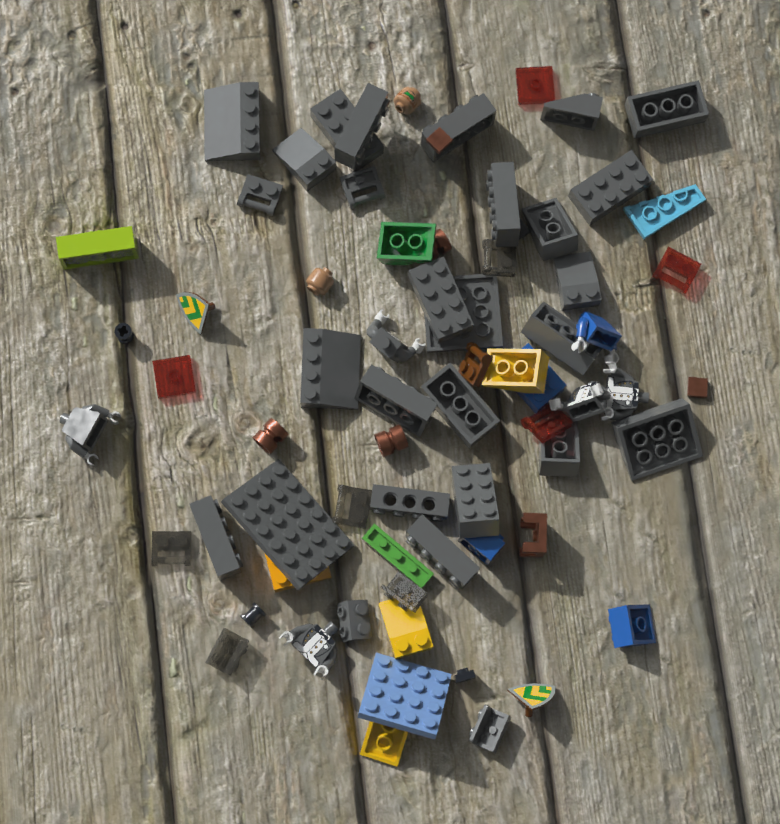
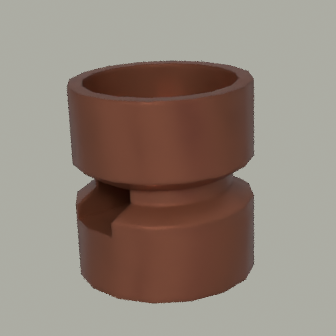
(441, 245)
(270, 436)
(391, 440)

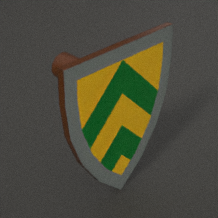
(194, 309)
(533, 696)

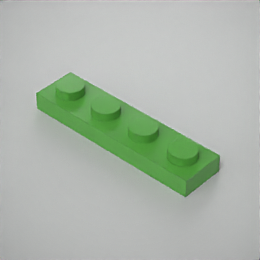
(397, 556)

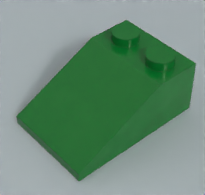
(406, 243)

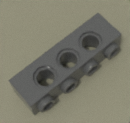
(439, 499)

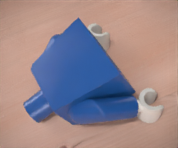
(597, 332)

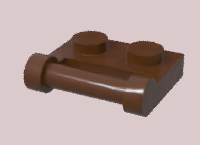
(470, 368)

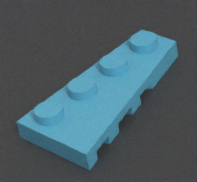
(659, 212)

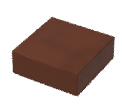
(439, 140)
(697, 387)

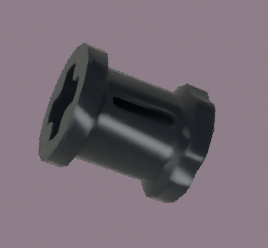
(120, 328)
(253, 615)

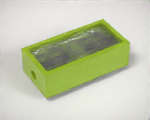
(97, 247)

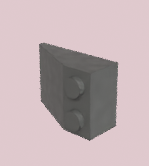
(575, 111)
(305, 159)
(550, 229)
(577, 281)
(560, 454)

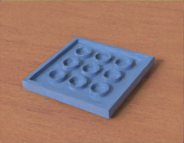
(405, 696)

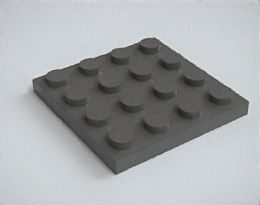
(483, 305)

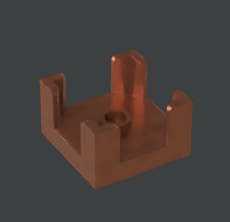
(538, 522)

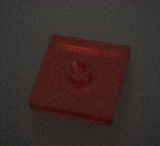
(534, 85)
(174, 376)

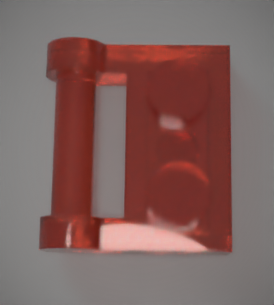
(680, 265)
(548, 427)

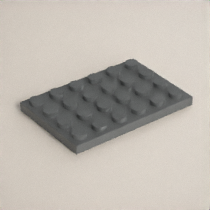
(287, 524)

